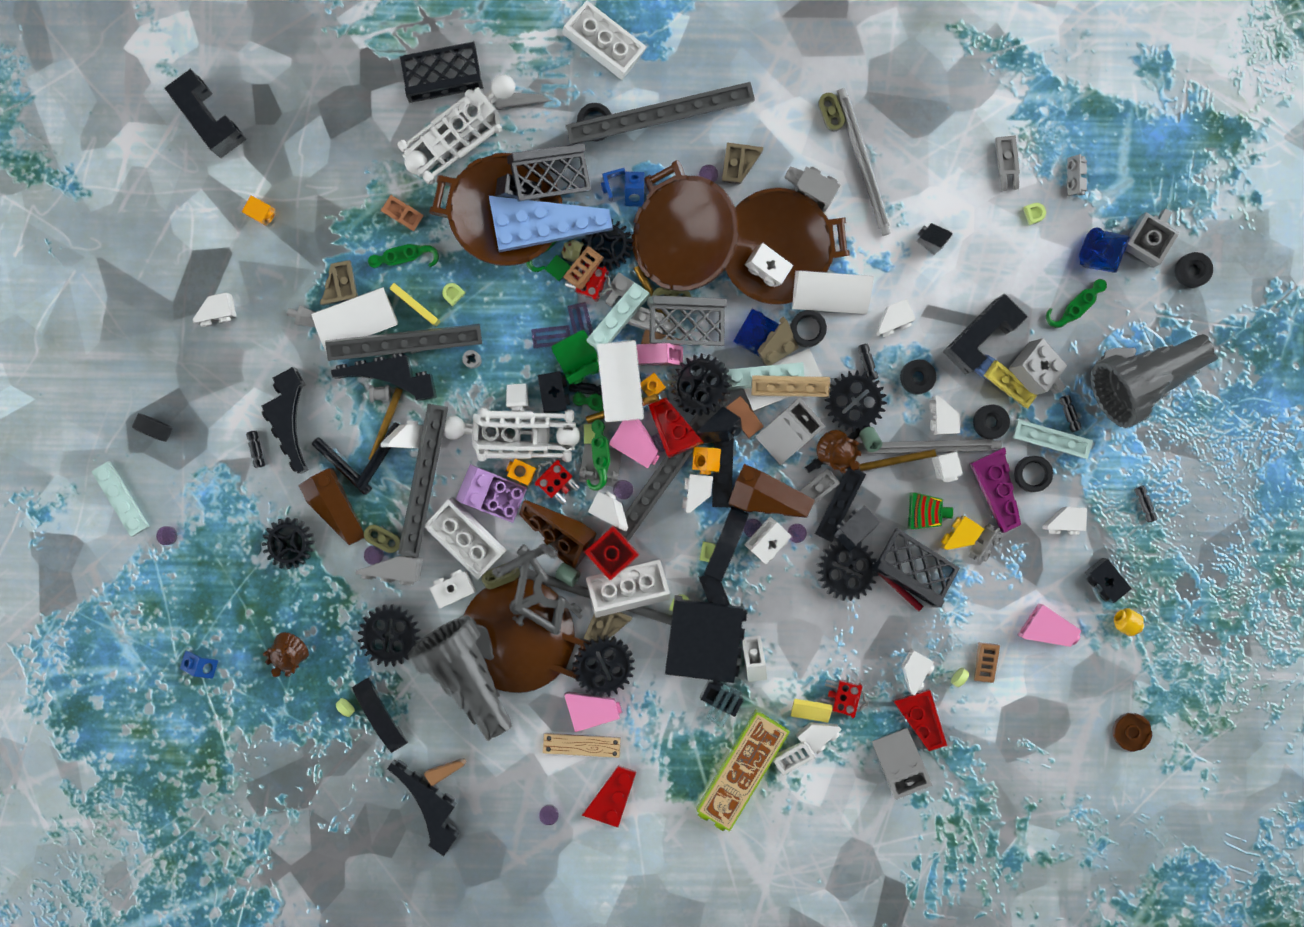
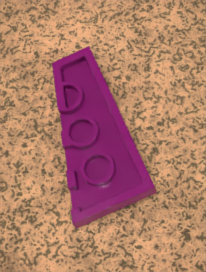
(995, 482)

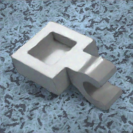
(619, 287)

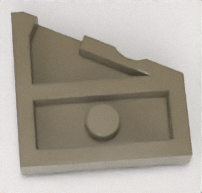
(739, 161)
(340, 283)
(778, 344)
(607, 625)

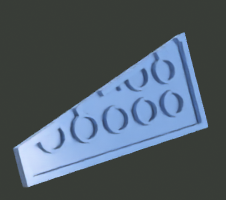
(537, 222)

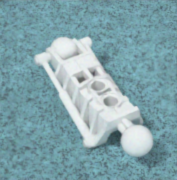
(445, 124)
(482, 441)

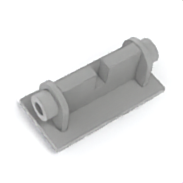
(1075, 168)
(990, 538)

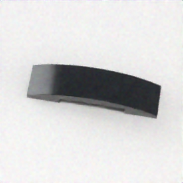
(726, 544)
(378, 715)

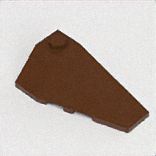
(765, 494)
(331, 503)
(563, 533)

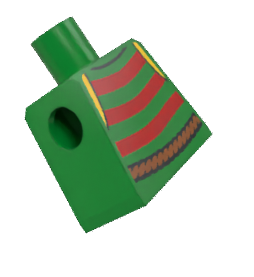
(926, 511)

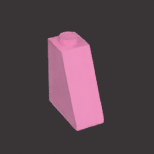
(659, 354)
(635, 442)
(1049, 627)
(591, 710)

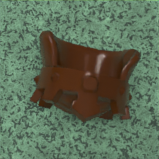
(838, 451)
(286, 654)

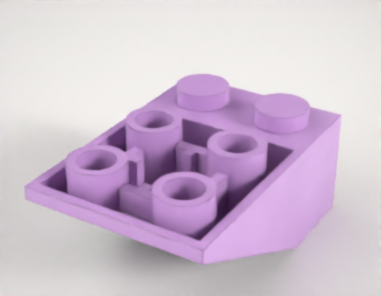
(491, 493)

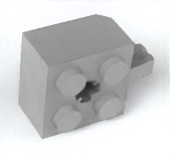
(814, 185)
(1162, 238)
(1039, 368)

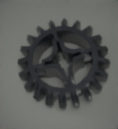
(615, 241)
(302, 552)

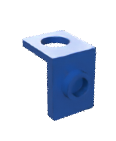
(605, 185)
(634, 185)
(194, 665)

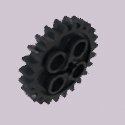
(714, 393)
(867, 414)
(840, 585)
(371, 633)
(588, 673)

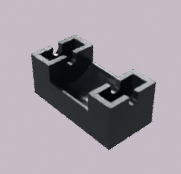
(188, 94)
(1001, 314)

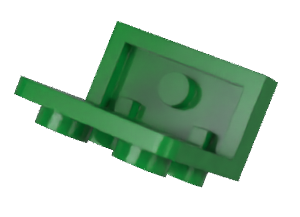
(576, 357)

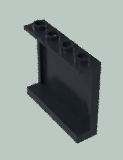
(705, 640)

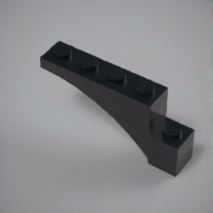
(392, 370)
(283, 414)
(433, 804)

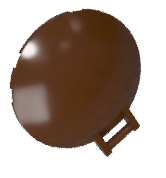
(471, 212)
(790, 227)
(684, 230)
(525, 654)

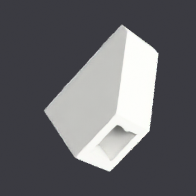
(215, 308)
(896, 316)
(517, 397)
(945, 418)
(699, 490)
(1068, 519)
(915, 670)
(818, 735)

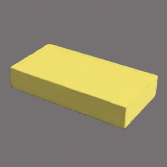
(811, 710)

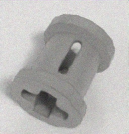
(466, 361)
(379, 393)

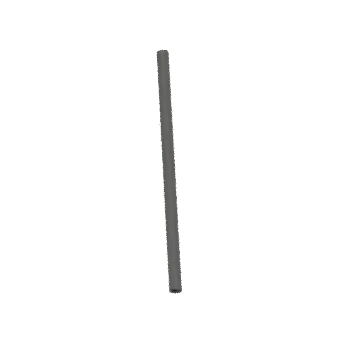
(583, 591)

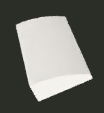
(604, 40)
(832, 292)
(355, 317)
(810, 370)
(620, 381)
(465, 538)
(630, 589)

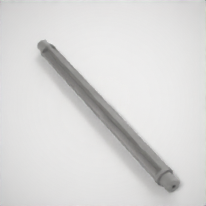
(864, 164)
(939, 446)

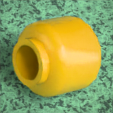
(1129, 622)

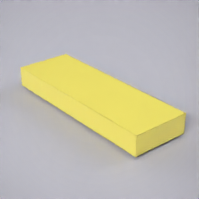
(414, 304)
(1007, 382)

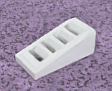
(786, 768)

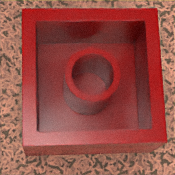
(612, 553)

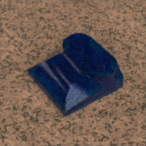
(1103, 250)
(755, 331)

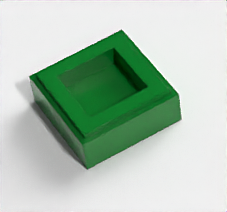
(557, 268)

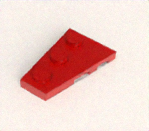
(673, 429)
(923, 718)
(612, 798)

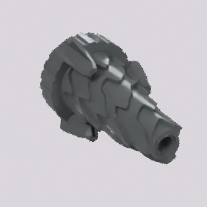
(1132, 384)
(456, 661)

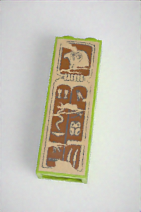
(742, 771)

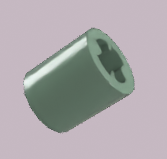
(870, 439)
(567, 574)

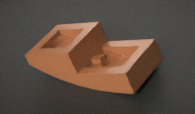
(402, 213)
(749, 420)

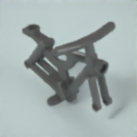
(521, 605)

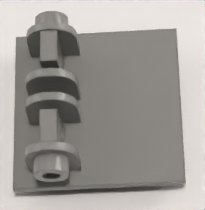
(589, 472)

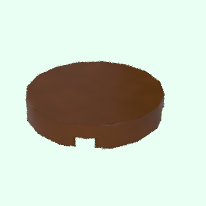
(1132, 732)

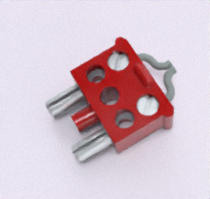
(595, 285)
(548, 477)
(852, 697)

